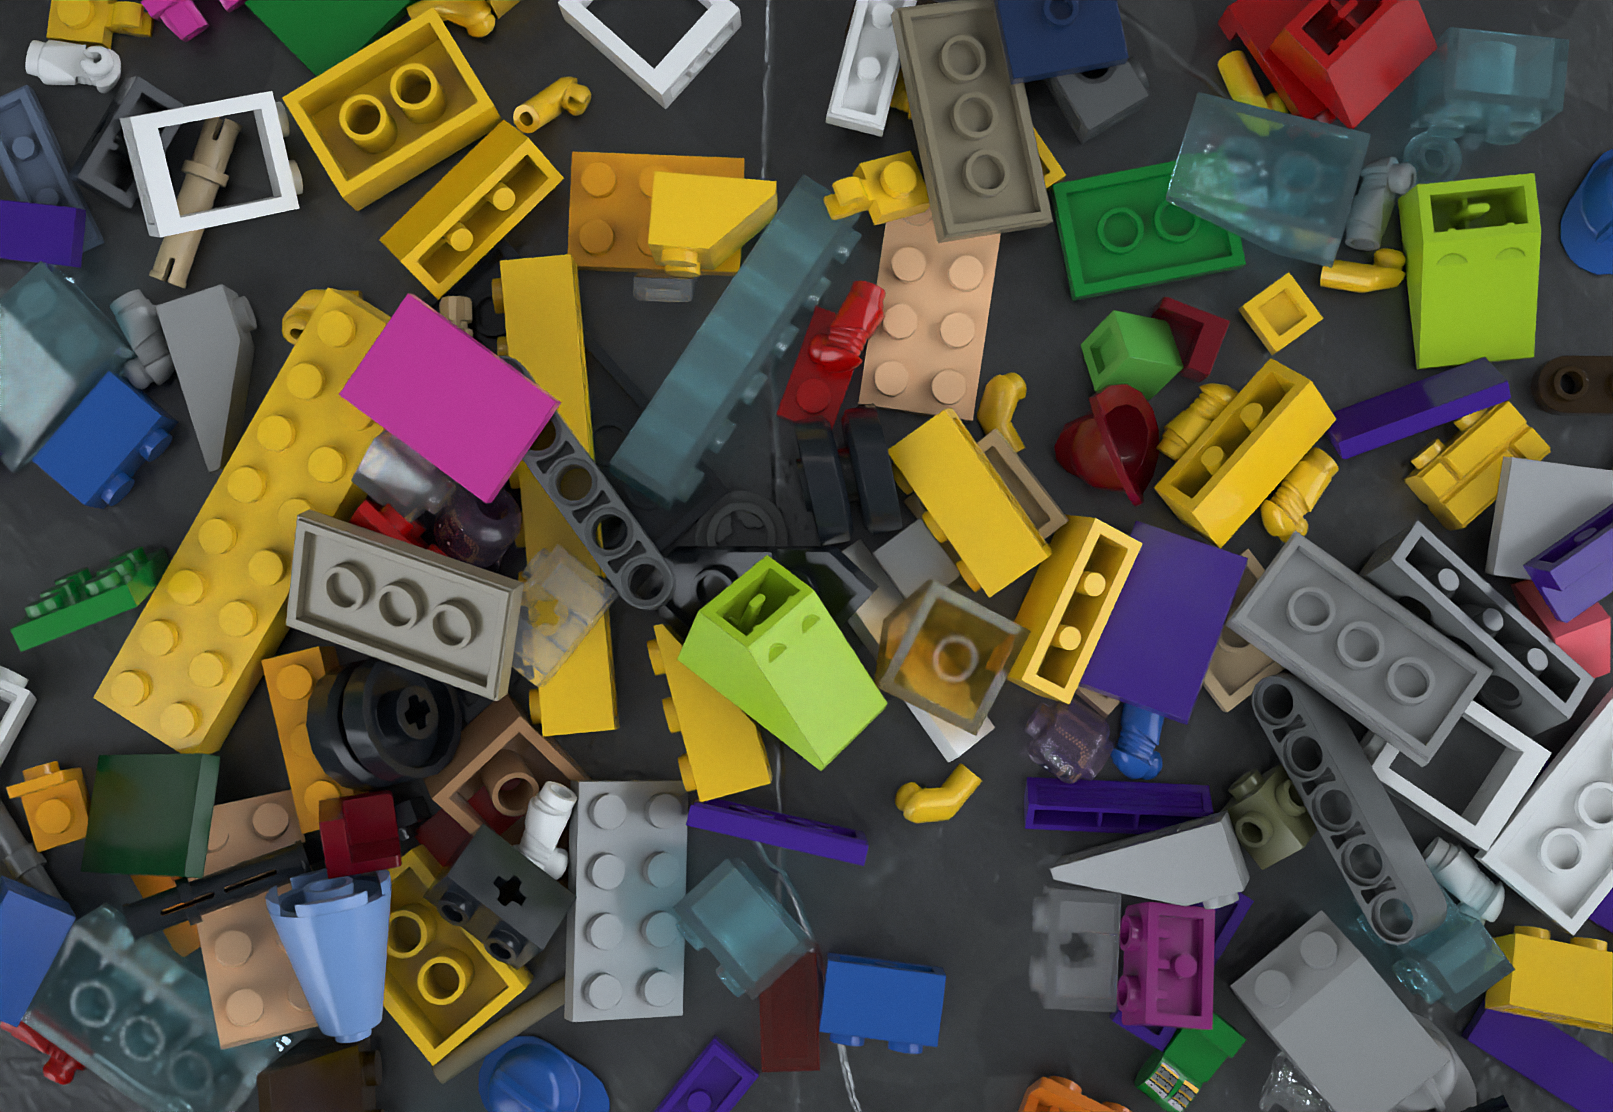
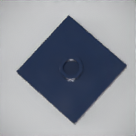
(1059, 37)

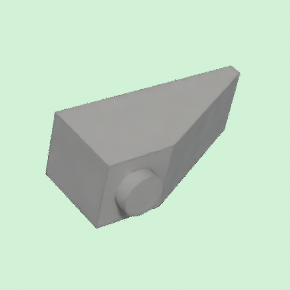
(213, 363)
(1169, 865)

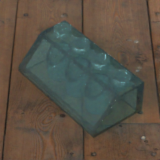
(144, 1020)

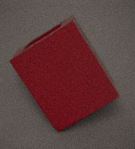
(1195, 334)
(359, 834)

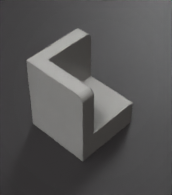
(914, 558)

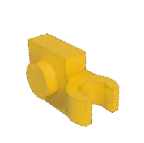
(96, 21)
(884, 187)

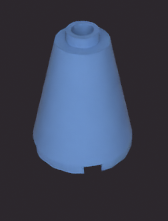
(337, 946)

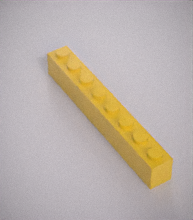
(548, 340)

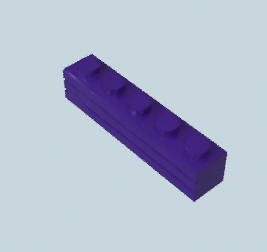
(1112, 805)

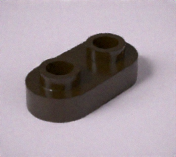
(1592, 386)

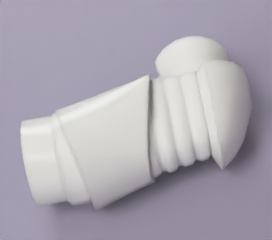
(72, 64)
(544, 825)
(1464, 880)

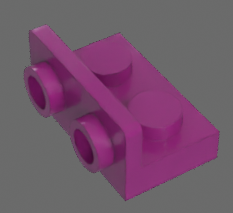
(1167, 966)

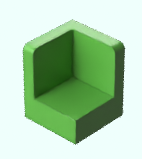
(1132, 352)

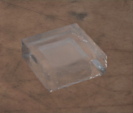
(663, 287)

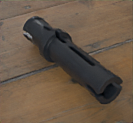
(147, 917)

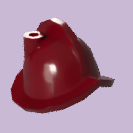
(1113, 442)

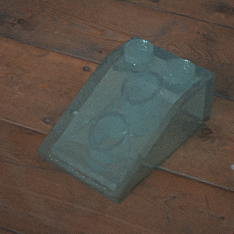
(1269, 176)
(50, 358)

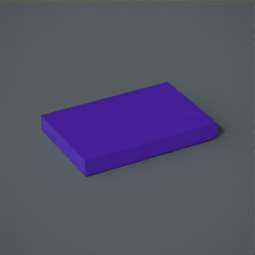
(1165, 624)
(779, 829)

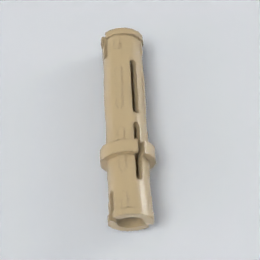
(197, 194)

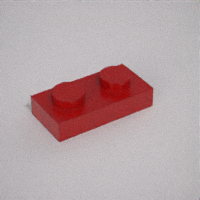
(811, 388)

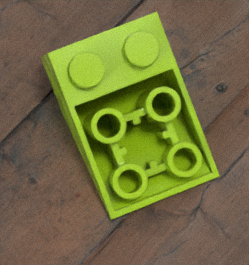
(1472, 268)
(783, 662)

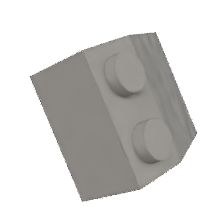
(1339, 1020)

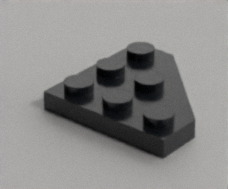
(708, 570)

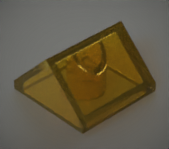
(947, 655)

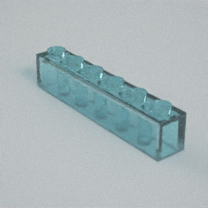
(733, 347)

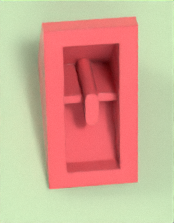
(1582, 638)

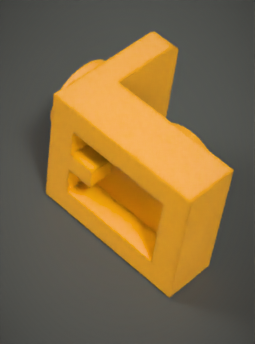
(54, 804)

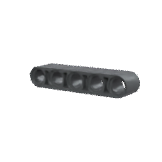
(599, 504)
(1373, 816)

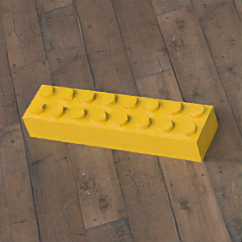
(229, 582)

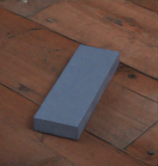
(36, 161)

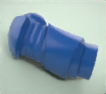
(1136, 743)

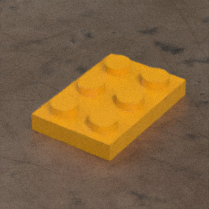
(614, 208)

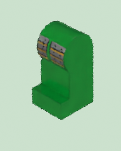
(1187, 1062)

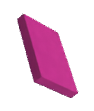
(449, 398)

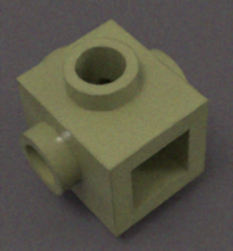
(1269, 816)

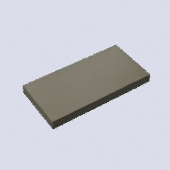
(969, 121)
(404, 604)

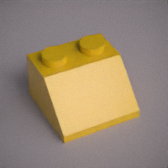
(705, 219)

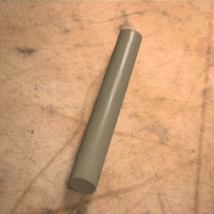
(500, 1031)

